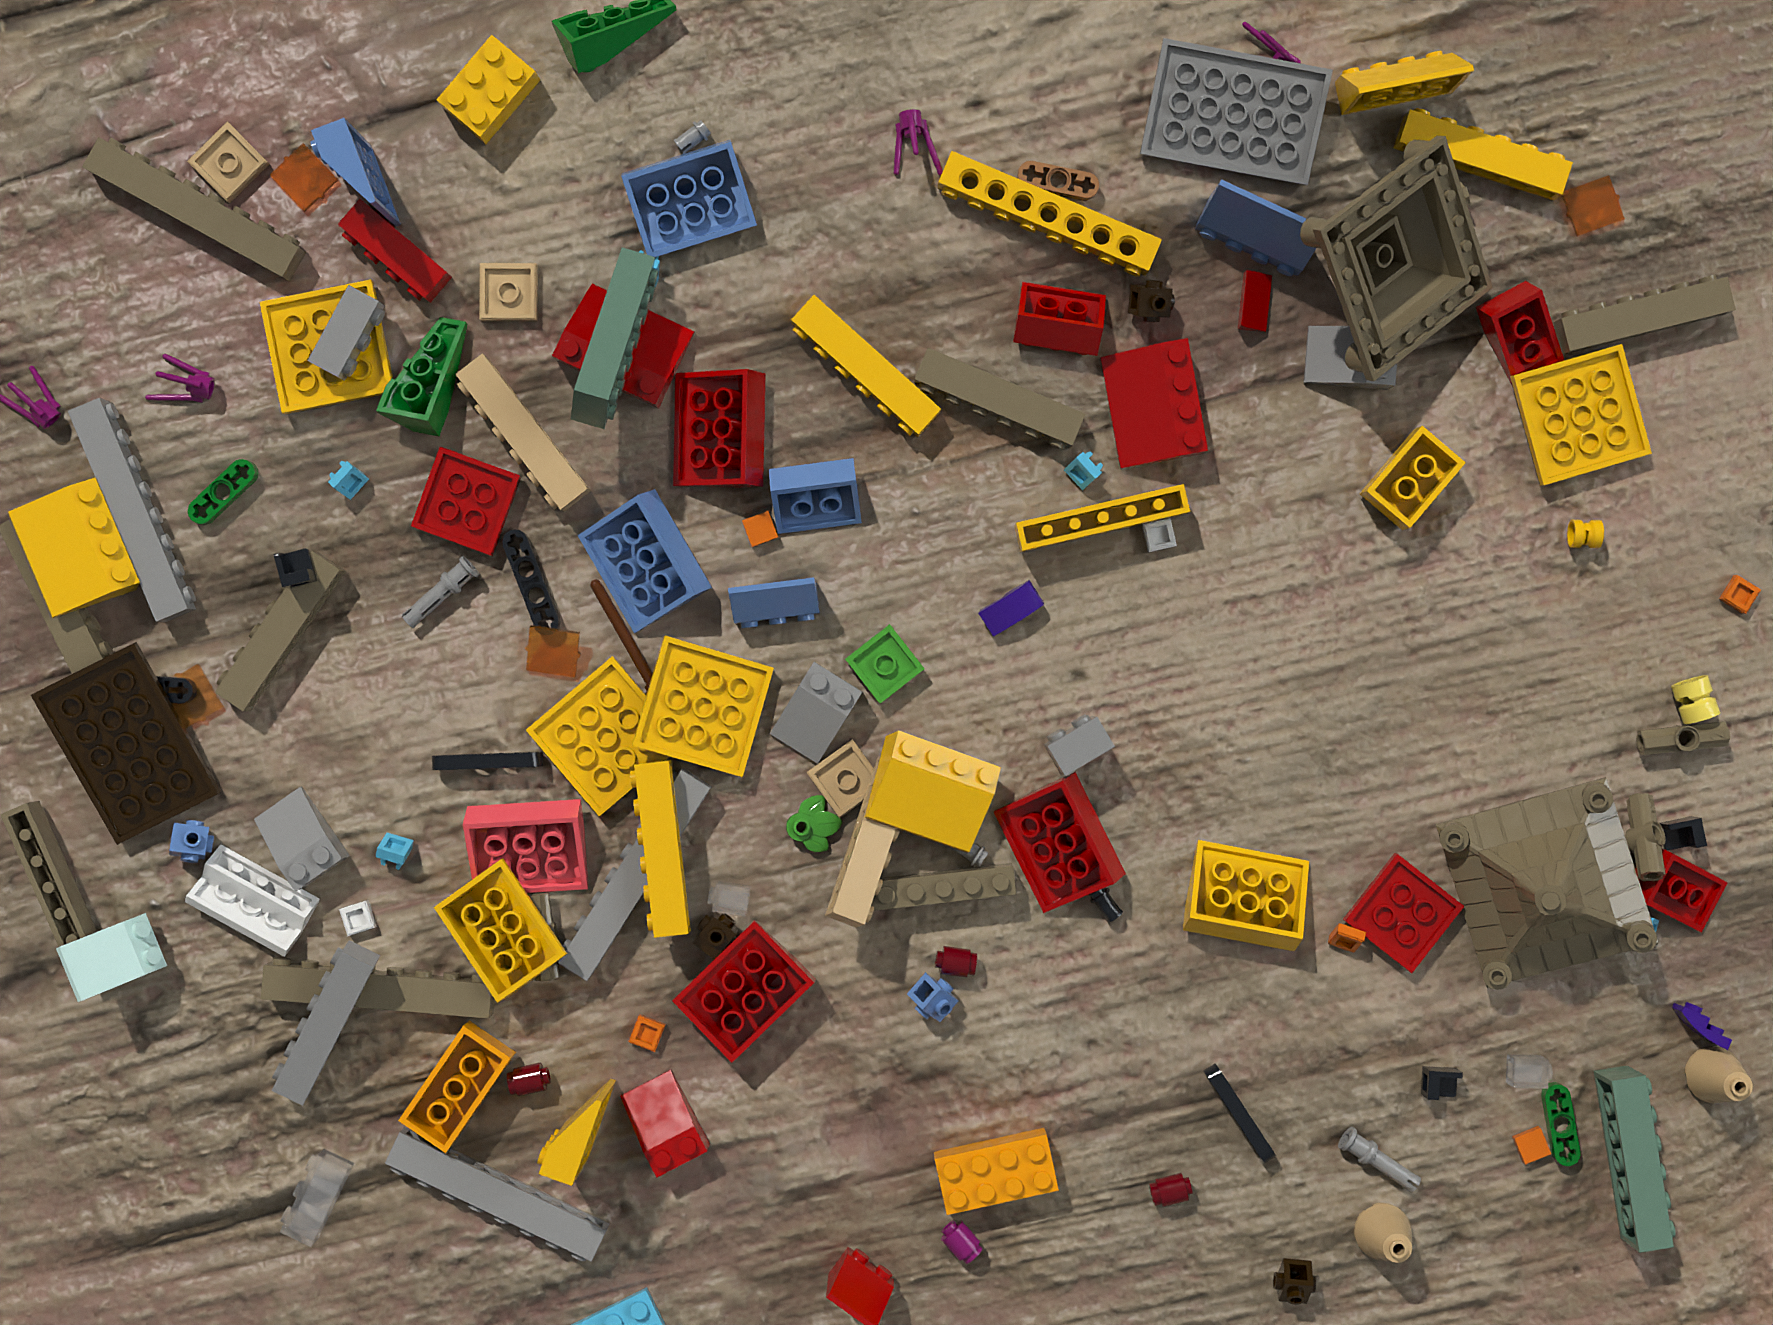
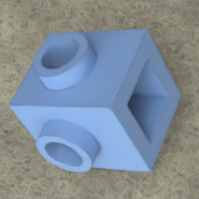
(191, 830)
(932, 997)

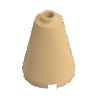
(1717, 1076)
(1384, 1233)

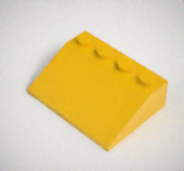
(1400, 82)
(74, 548)
(931, 790)
(1247, 896)
(500, 930)
(571, 1145)

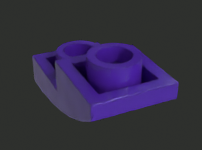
(1011, 608)
(1699, 1023)

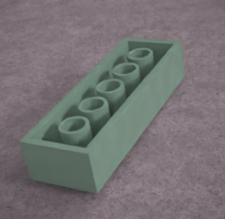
(614, 339)
(1634, 1158)

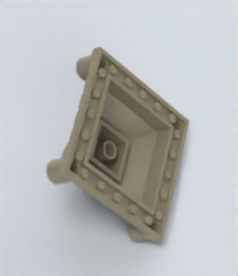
(1402, 257)
(1547, 883)

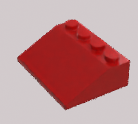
(653, 361)
(1154, 403)
(719, 429)
(1060, 843)
(744, 990)

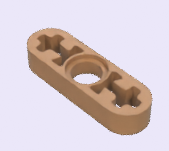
(1067, 172)

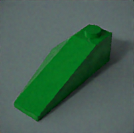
(601, 36)
(425, 386)

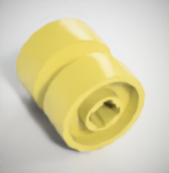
(1695, 699)

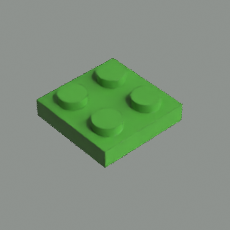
(884, 663)

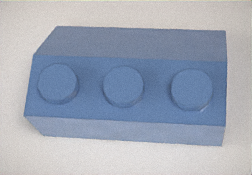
(815, 496)
(774, 602)

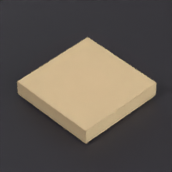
(228, 162)
(508, 292)
(843, 778)

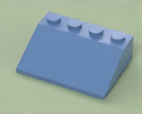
(355, 162)
(689, 199)
(1255, 227)
(644, 560)

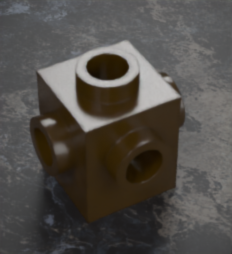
(1151, 301)
(710, 942)
(1294, 1281)

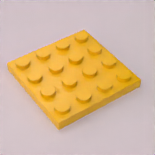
(292, 332)
(1581, 414)
(702, 706)
(593, 735)

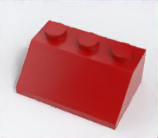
(1060, 319)

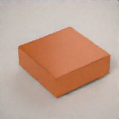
(760, 529)
(1739, 594)
(1346, 937)
(647, 1033)
(1531, 1145)

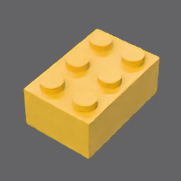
(488, 89)
(1412, 478)

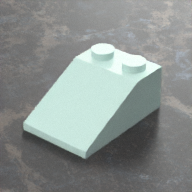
(111, 957)

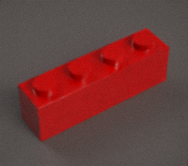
(394, 250)

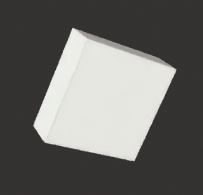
(1159, 535)
(357, 918)

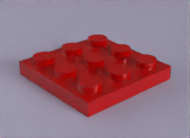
(466, 501)
(1403, 912)

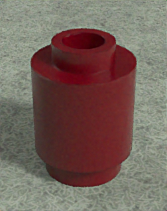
(956, 961)
(528, 1079)
(1170, 1190)

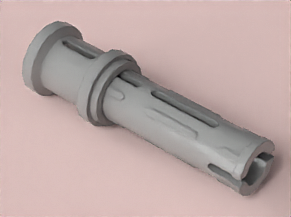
(448, 584)
(1368, 1153)

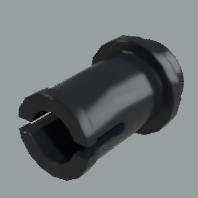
(1106, 904)

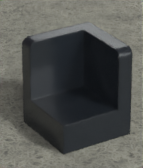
(295, 568)
(1684, 833)
(1439, 1082)

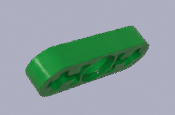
(213, 511)
(1557, 1145)

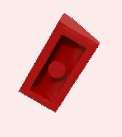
(1254, 301)

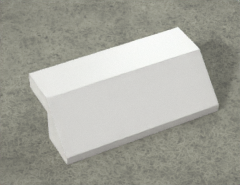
(252, 900)

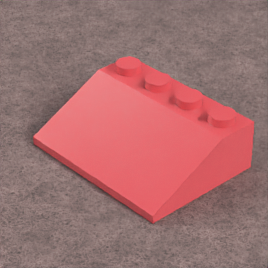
(536, 839)

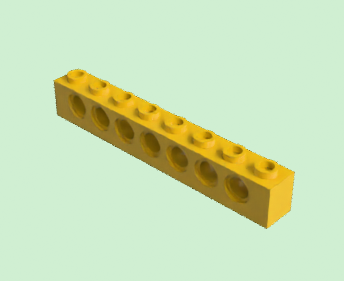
(960, 167)

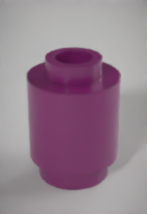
(961, 1241)

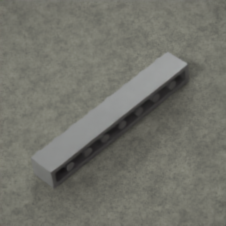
(132, 509)
(624, 888)
(497, 1194)

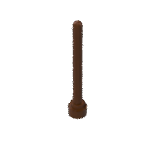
(622, 631)

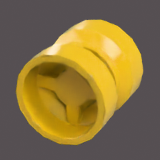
(1584, 533)

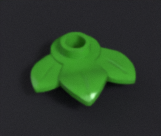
(817, 823)

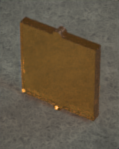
(304, 177)
(1592, 205)
(553, 651)
(203, 704)

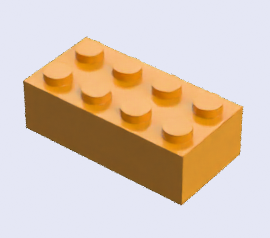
(457, 1086)
(995, 1171)

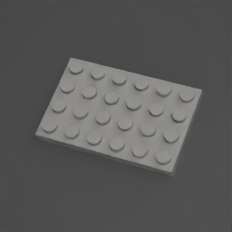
(1235, 111)

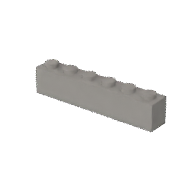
(325, 1021)

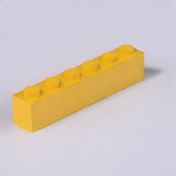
(1489, 155)
(865, 365)
(1102, 518)
(662, 848)

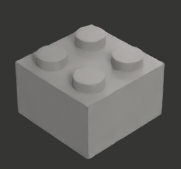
(1078, 744)

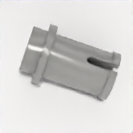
(692, 137)
(975, 855)

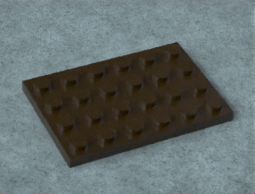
(126, 743)

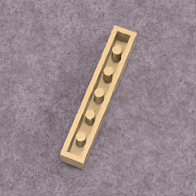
(522, 432)
(862, 867)

